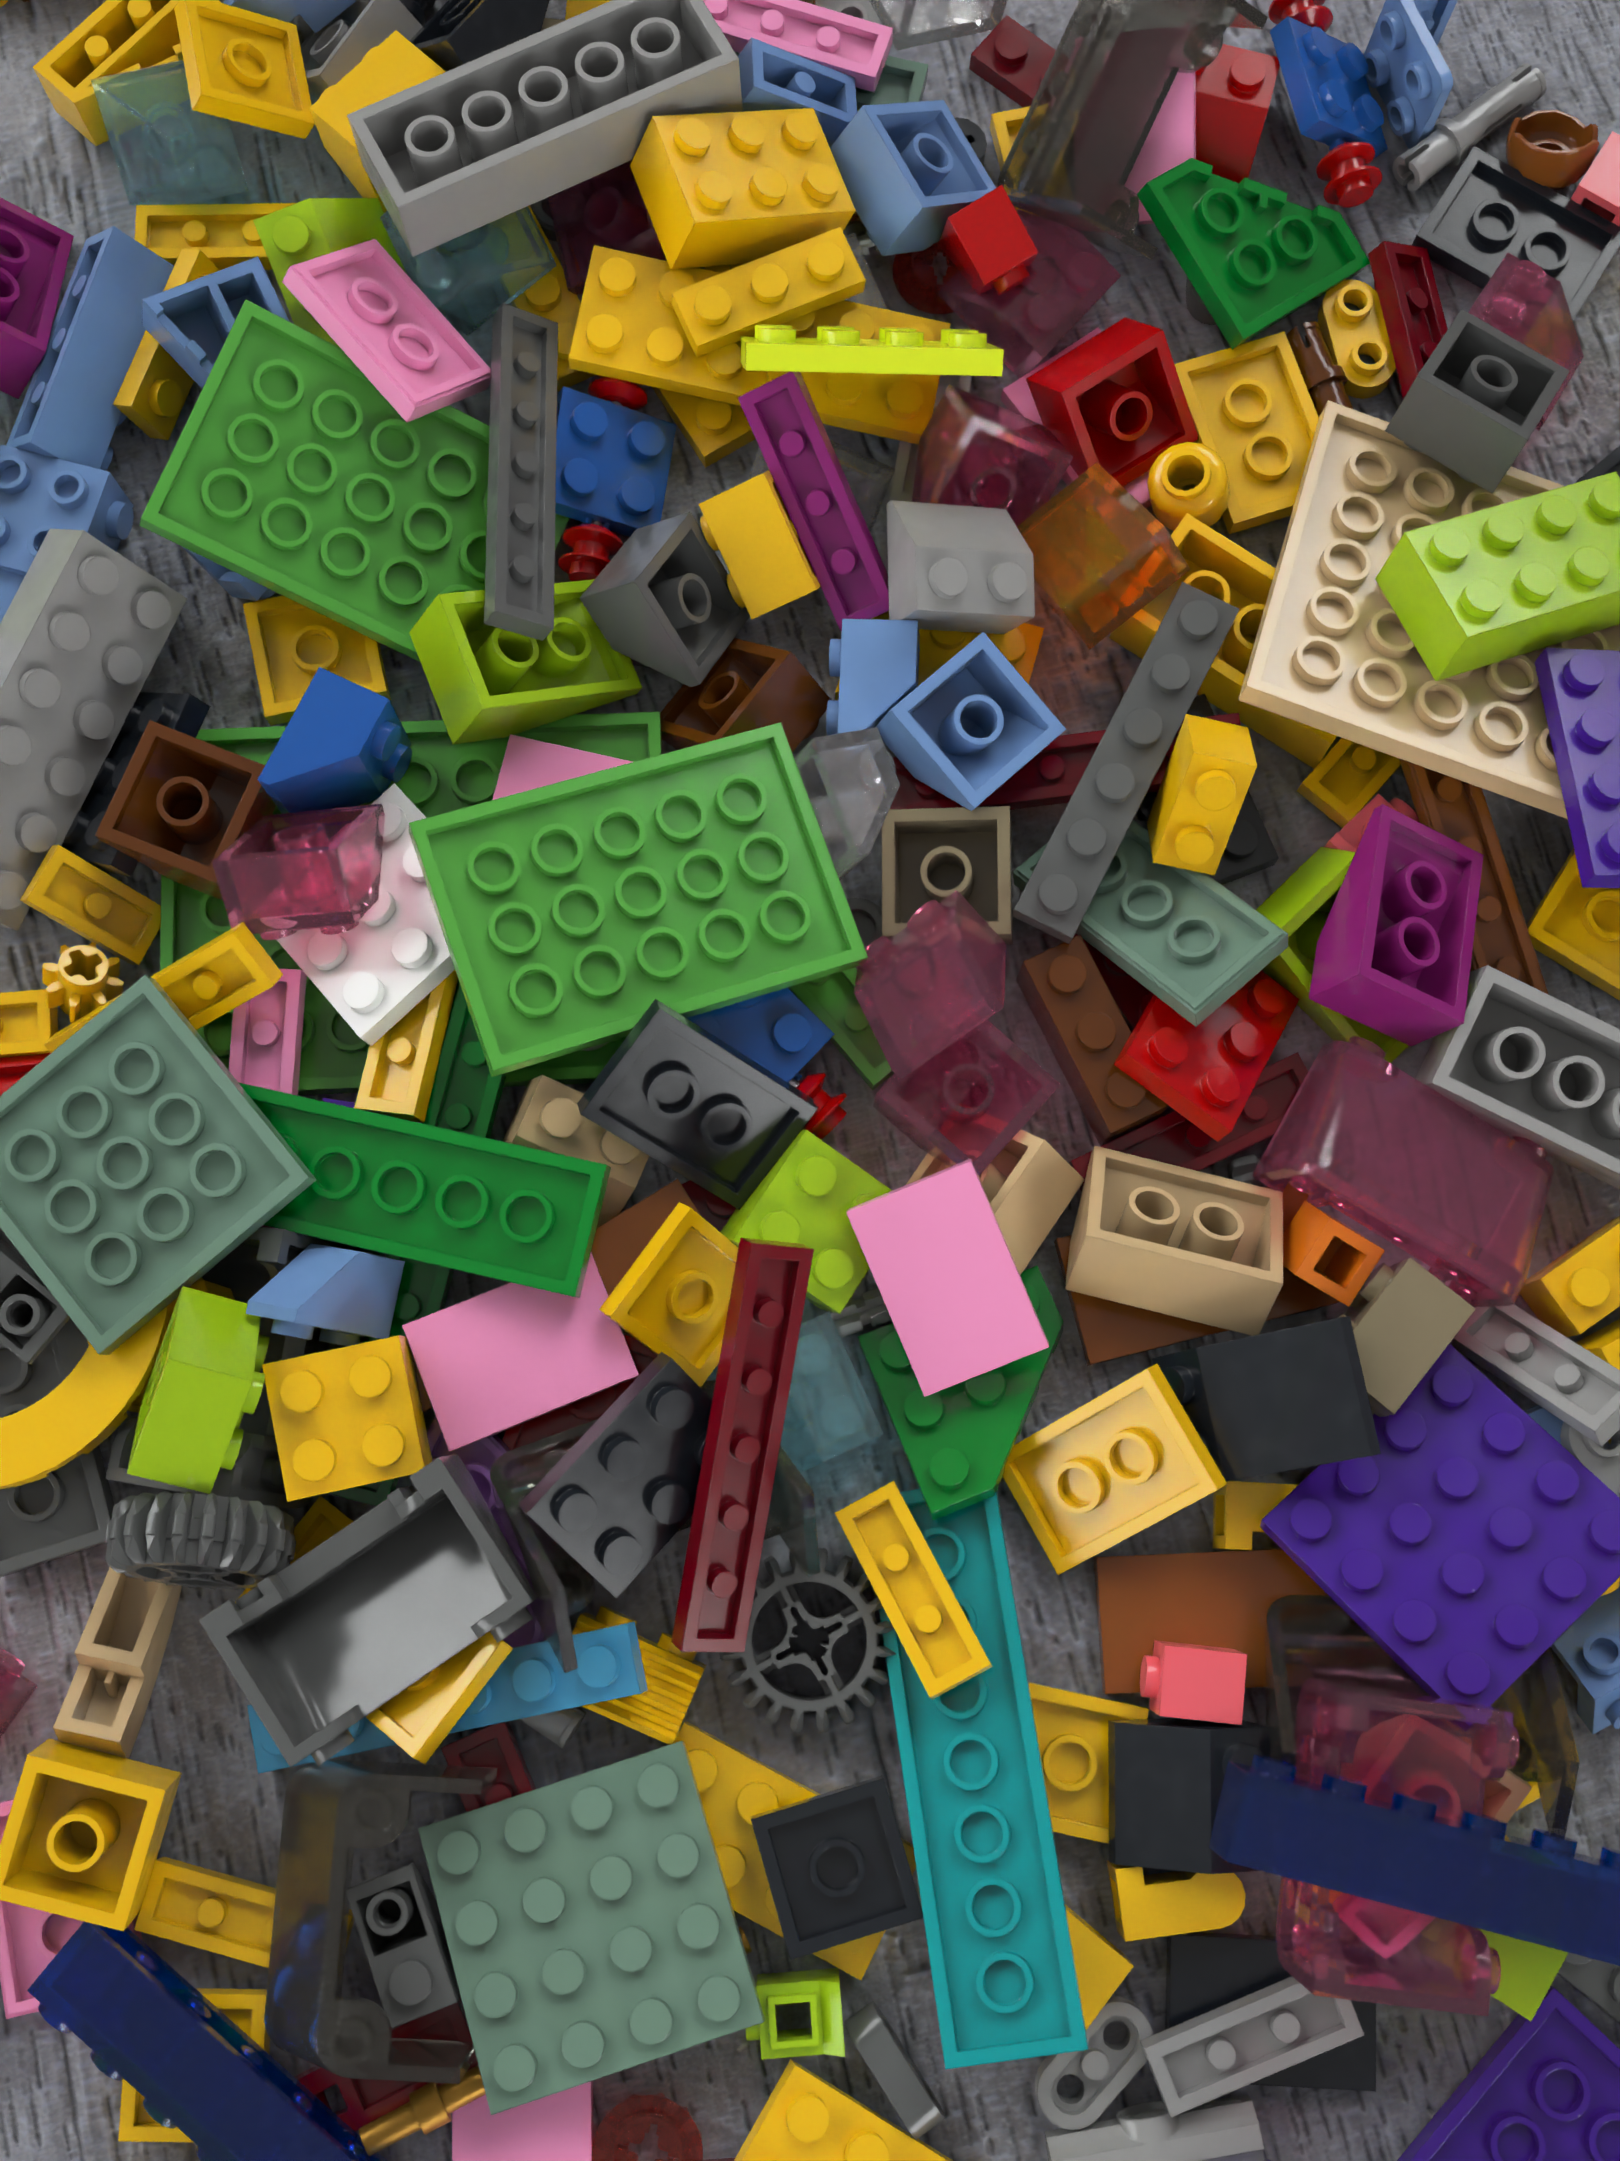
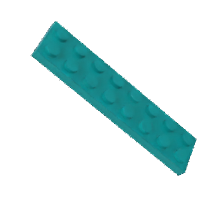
(984, 1820)

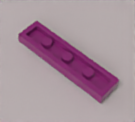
(818, 497)

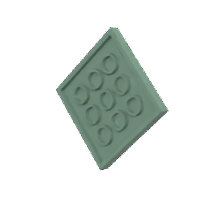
(135, 1165)
(589, 1927)

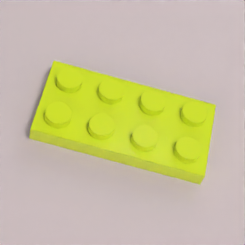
(895, 352)

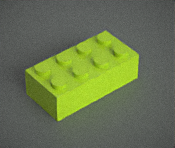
(1509, 577)

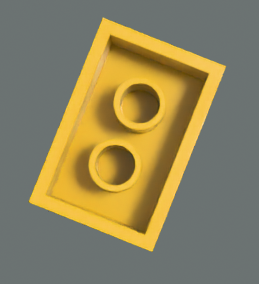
(738, 184)

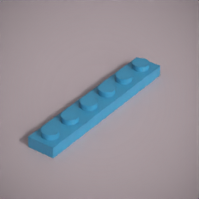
(522, 1687)

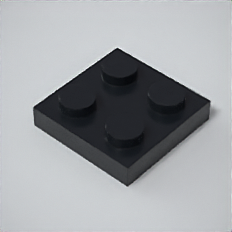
(836, 1867)

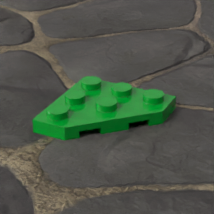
(1249, 246)
(967, 1431)

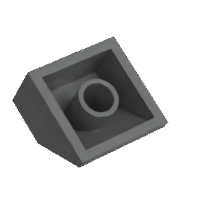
(667, 601)

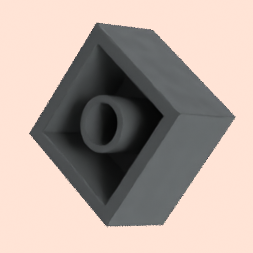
(1477, 401)

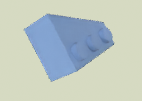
(198, 315)

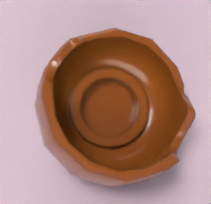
(1551, 147)

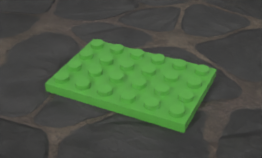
(323, 486)
(632, 887)

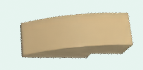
(117, 1664)

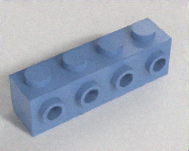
(89, 352)

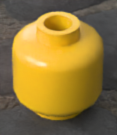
(1188, 481)

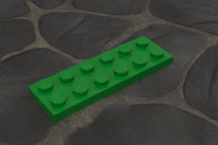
(439, 1194)

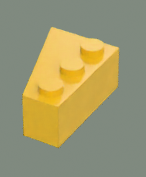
(108, 42)

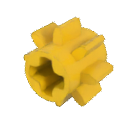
(81, 980)

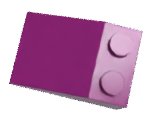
(30, 284)
(1401, 931)

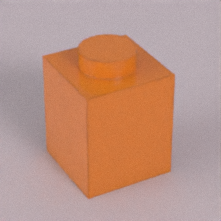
(1328, 1253)

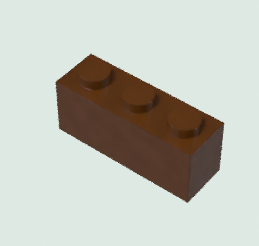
(1086, 1038)

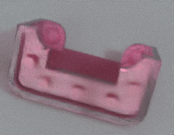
(1413, 1170)
(1414, 1747)

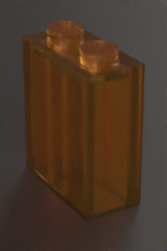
(1099, 555)

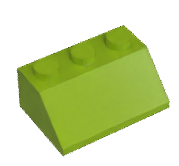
(314, 230)

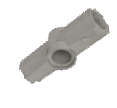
(1146, 2132)

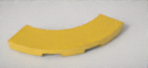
(80, 1409)

